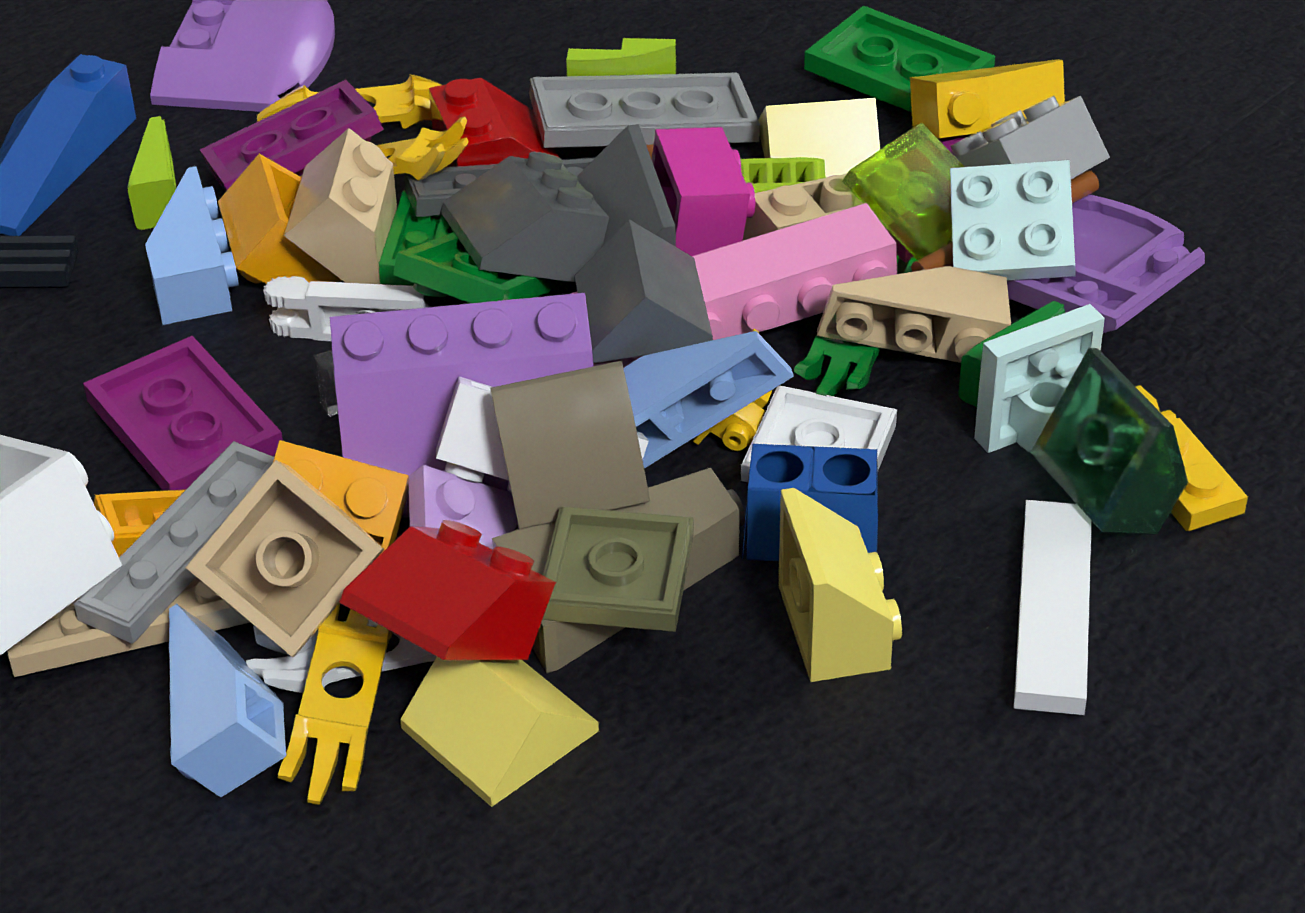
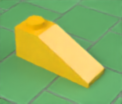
(976, 98)

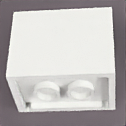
(49, 537)

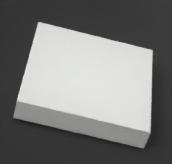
(822, 421)

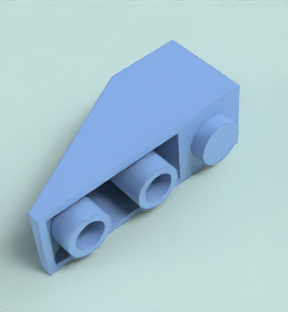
(190, 255)
(220, 710)

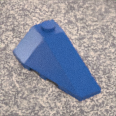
(61, 137)

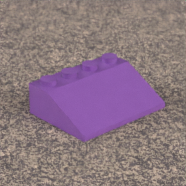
(403, 366)

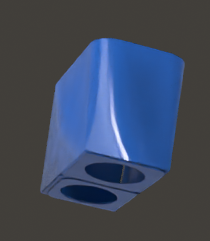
(832, 476)

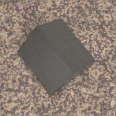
(642, 296)

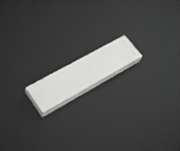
(1053, 609)

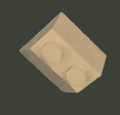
(345, 208)
(284, 557)

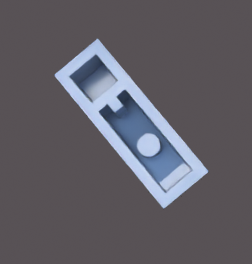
(697, 386)

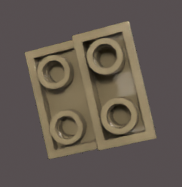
(570, 443)

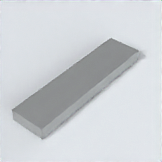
(156, 562)

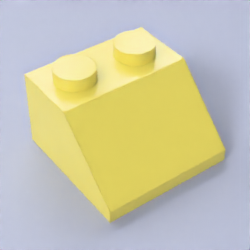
(833, 592)

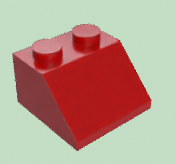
(495, 122)
(453, 594)

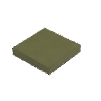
(618, 568)

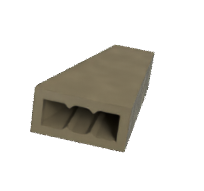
(715, 542)

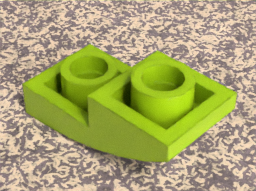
(635, 58)

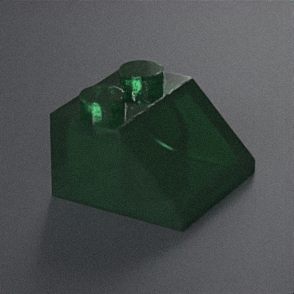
(1112, 450)

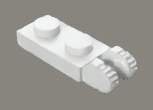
(309, 305)

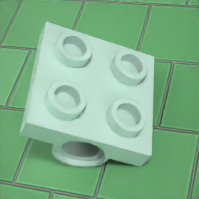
(1014, 220)
(1027, 375)

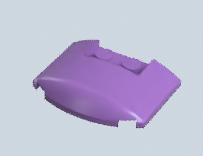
(243, 53)
(1120, 263)

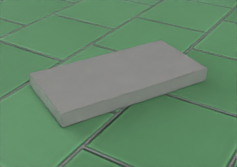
(597, 108)

